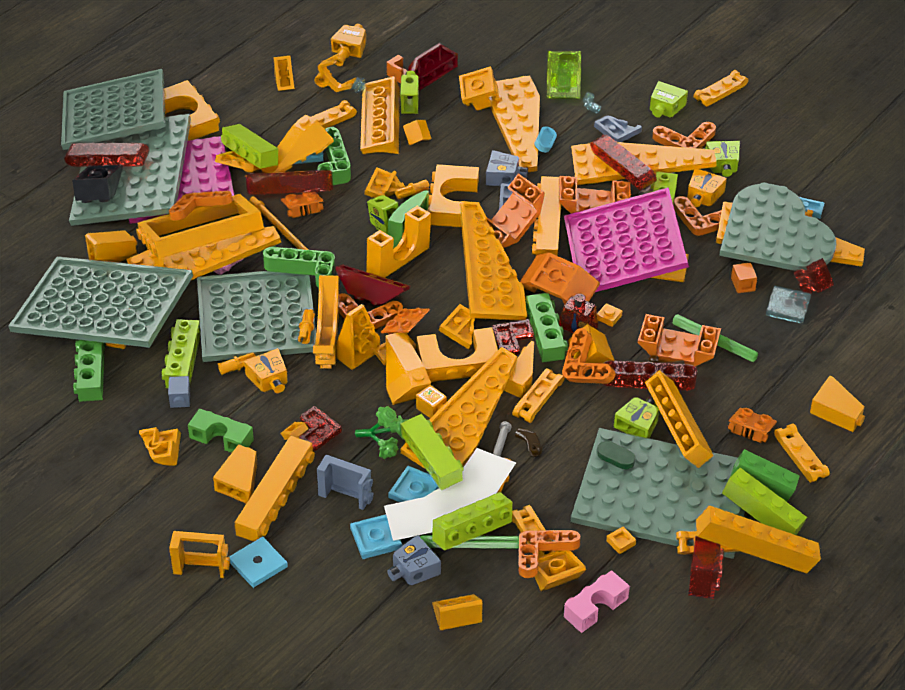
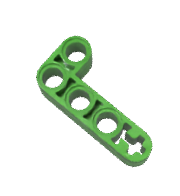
(338, 159)
(299, 261)

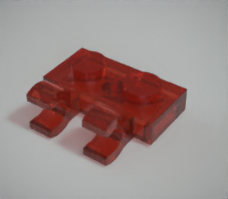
(819, 277)

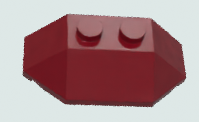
(433, 64)
(369, 286)

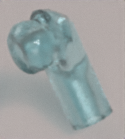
(589, 103)

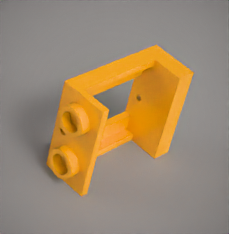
(180, 557)

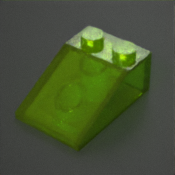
(564, 74)

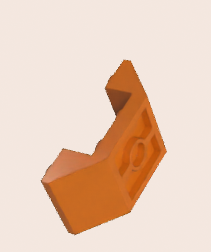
(579, 199)
(517, 212)
(559, 278)
(677, 345)

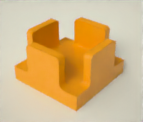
(478, 87)

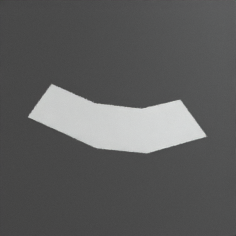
(481, 478)

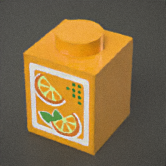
(430, 401)

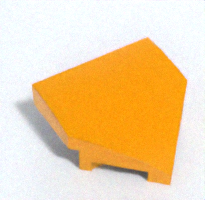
(383, 184)

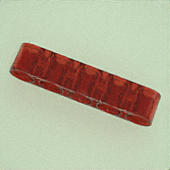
(107, 154)
(623, 162)
(289, 182)
(637, 373)

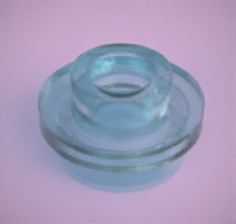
(359, 85)

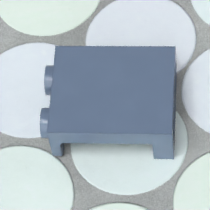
(346, 479)

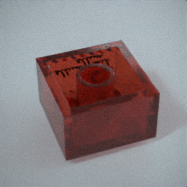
(705, 568)

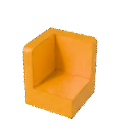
(417, 131)

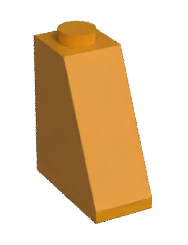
(110, 246)
(837, 405)
(237, 474)

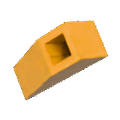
(521, 376)

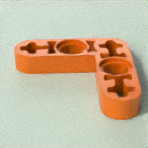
(665, 135)
(188, 202)
(683, 206)
(387, 311)
(579, 363)
(569, 538)

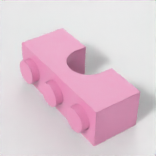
(607, 590)

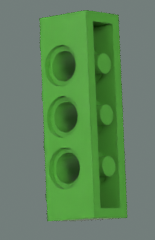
(546, 327)
(89, 371)

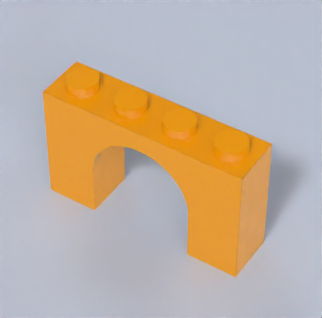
(185, 96)
(446, 180)
(381, 256)
(444, 368)

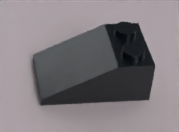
(97, 183)

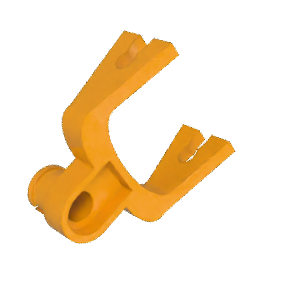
(325, 78)

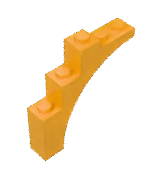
(327, 322)

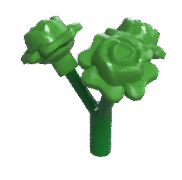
(386, 418)

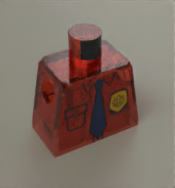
(578, 313)

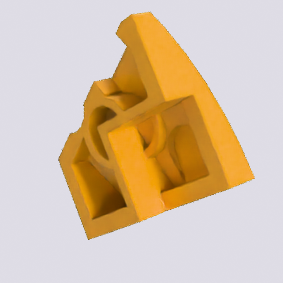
(162, 445)

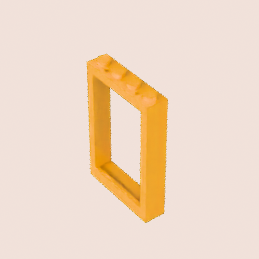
(246, 222)

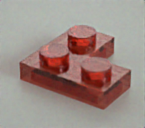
(508, 334)
(320, 427)

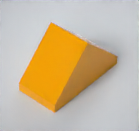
(283, 73)

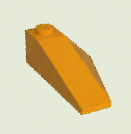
(301, 141)
(356, 338)
(404, 369)

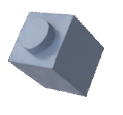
(179, 391)

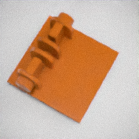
(297, 202)
(405, 320)
(747, 419)

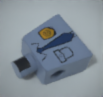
(503, 169)
(414, 562)

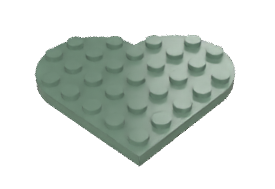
(772, 230)

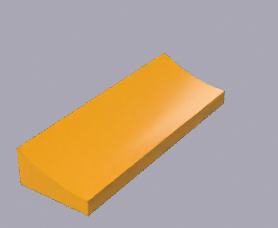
(380, 116)

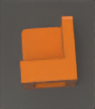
(395, 68)
(744, 277)

